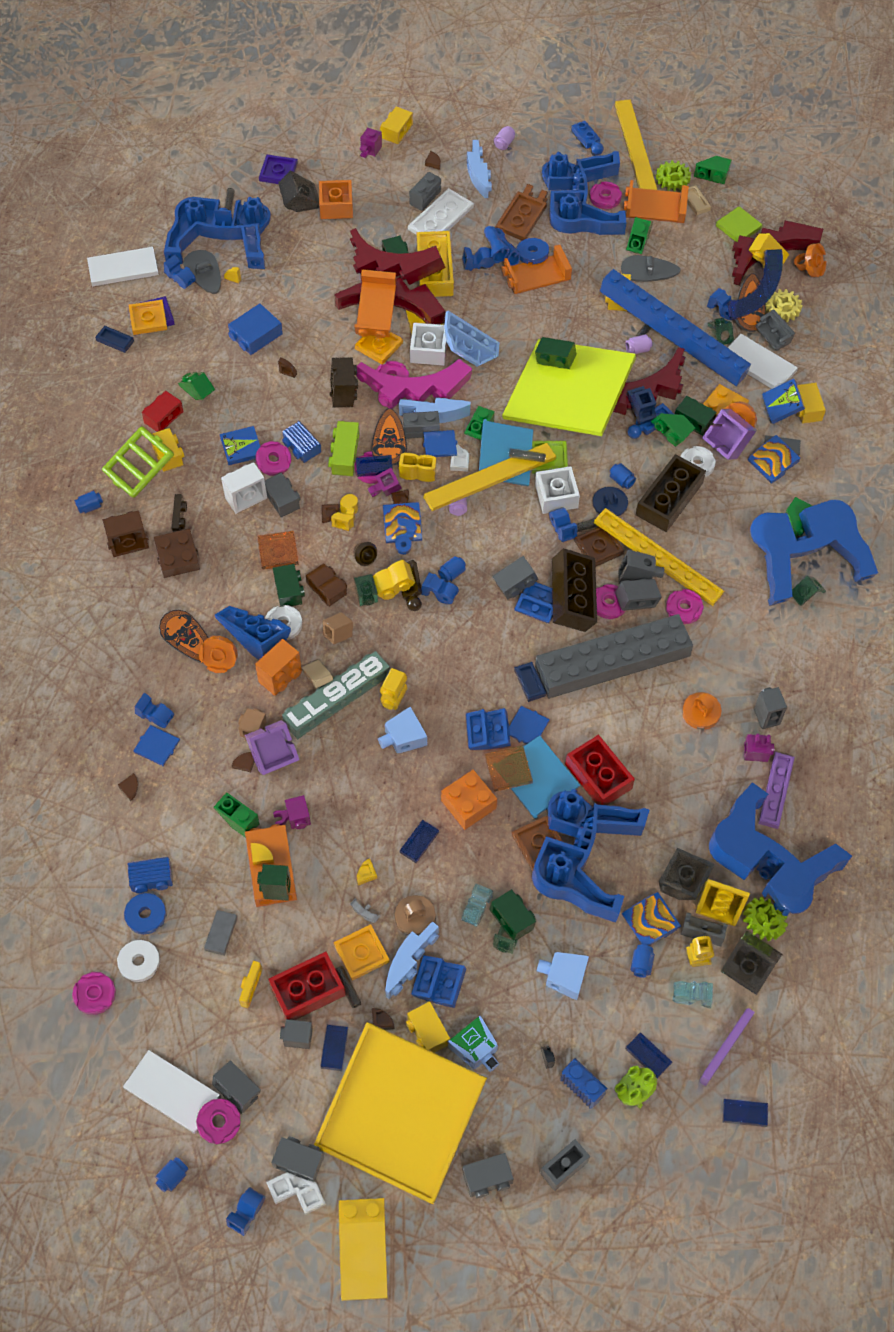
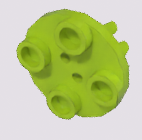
(636, 1086)

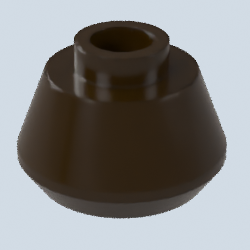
(365, 553)

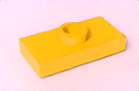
(249, 984)

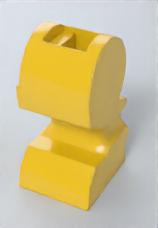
(348, 509)
(700, 951)

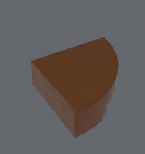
(433, 161)
(286, 368)
(400, 497)
(328, 510)
(244, 762)
(129, 786)
(382, 1019)

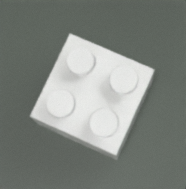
(428, 344)
(244, 487)
(557, 489)

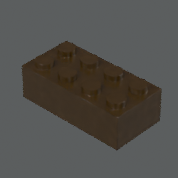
(670, 493)
(574, 590)

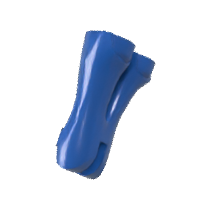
(500, 246)

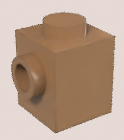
(337, 628)
(251, 721)

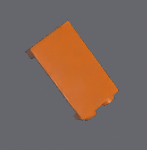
(656, 204)
(531, 276)
(376, 303)
(276, 841)

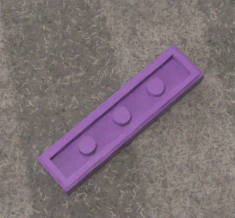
(777, 789)
(726, 1047)

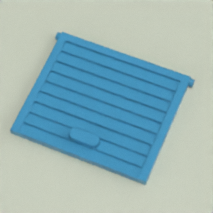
(496, 443)
(548, 778)

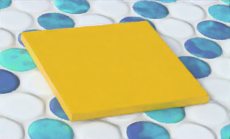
(400, 1112)

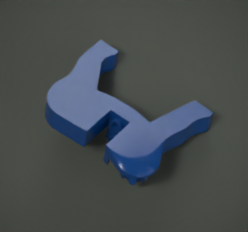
(568, 204)
(206, 218)
(824, 525)
(742, 848)
(560, 864)

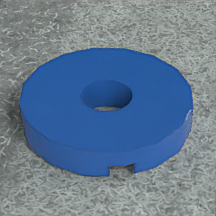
(533, 244)
(140, 903)

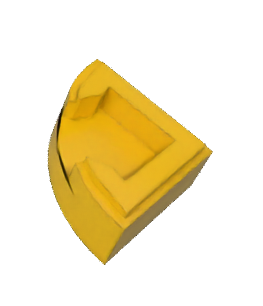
(233, 275)
(261, 854)
(366, 872)

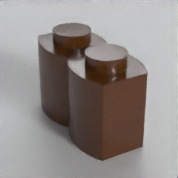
(326, 584)

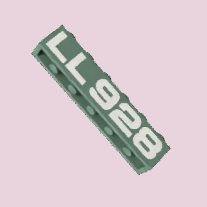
(336, 694)

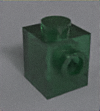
(366, 590)

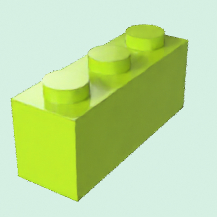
(344, 448)

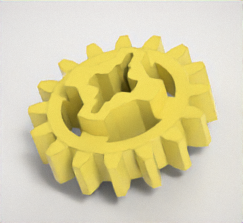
(785, 304)

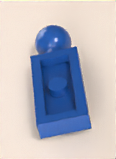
(588, 137)
(635, 431)

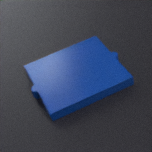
(440, 443)
(527, 725)
(156, 745)

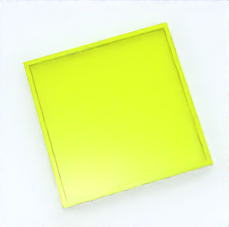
(571, 398)

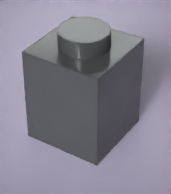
(297, 1034)

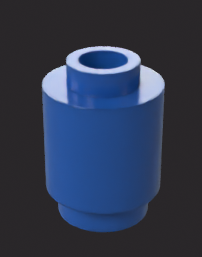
(622, 476)
(88, 502)
(452, 569)
(642, 961)
(171, 1175)

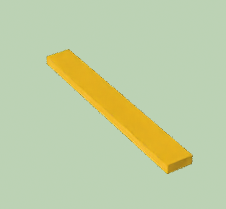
(635, 145)
(484, 479)
(672, 565)

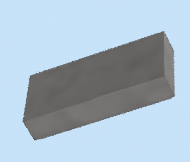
(220, 932)

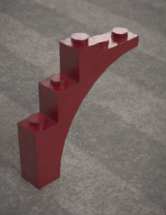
(790, 236)
(409, 265)
(417, 301)
(663, 383)

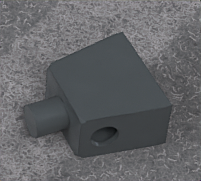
(638, 566)

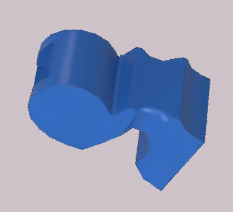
(481, 258)
(173, 270)
(721, 299)
(562, 524)
(403, 541)
(444, 591)
(157, 714)
(247, 1208)

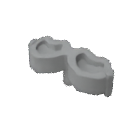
(370, 917)

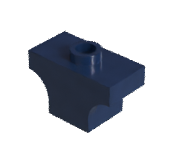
(643, 404)

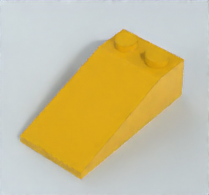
(441, 282)
(722, 902)
(362, 1249)

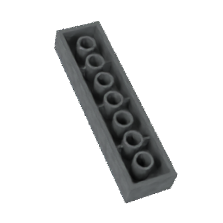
(613, 656)

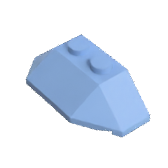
(469, 341)

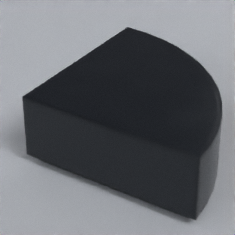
(548, 1057)

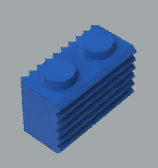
(301, 442)
(150, 874)
(583, 1083)

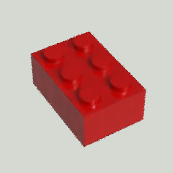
(599, 771)
(307, 987)

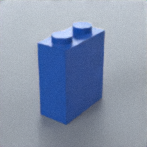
(255, 329)

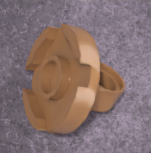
(414, 914)

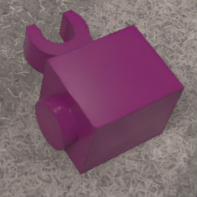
(370, 142)
(386, 482)
(758, 748)
(295, 812)

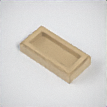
(697, 201)
(317, 673)

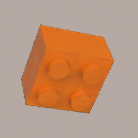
(335, 199)
(278, 667)
(468, 799)

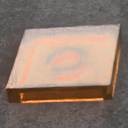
(277, 549)
(508, 768)

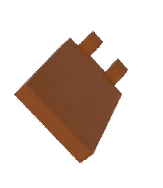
(523, 213)
(531, 838)

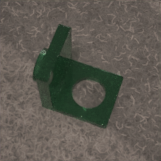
(721, 325)
(806, 589)
(502, 943)

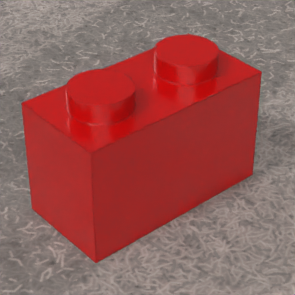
(162, 411)

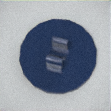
(611, 499)

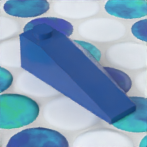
(253, 632)

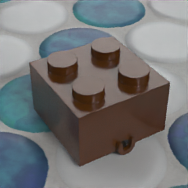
(125, 533)
(176, 553)

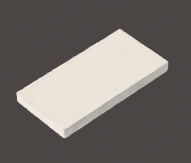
(442, 213)
(122, 266)
(765, 365)
(169, 1090)

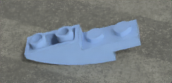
(478, 170)
(448, 409)
(404, 963)

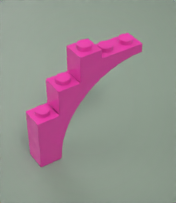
(393, 388)

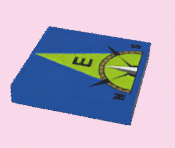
(783, 401)
(240, 445)

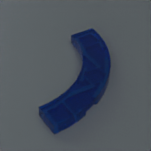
(763, 291)

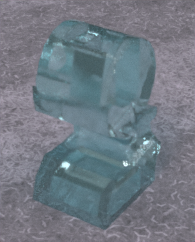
(476, 905)
(689, 993)

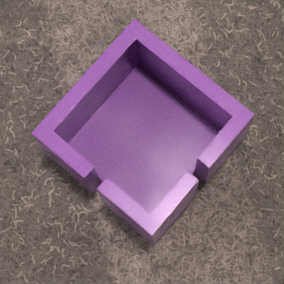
(734, 434)
(270, 748)

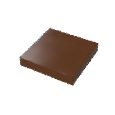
(599, 545)

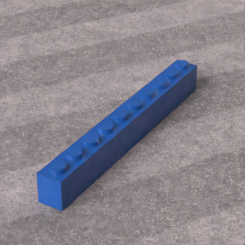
(675, 327)

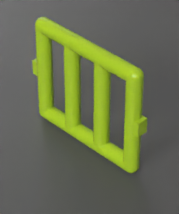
(119, 457)

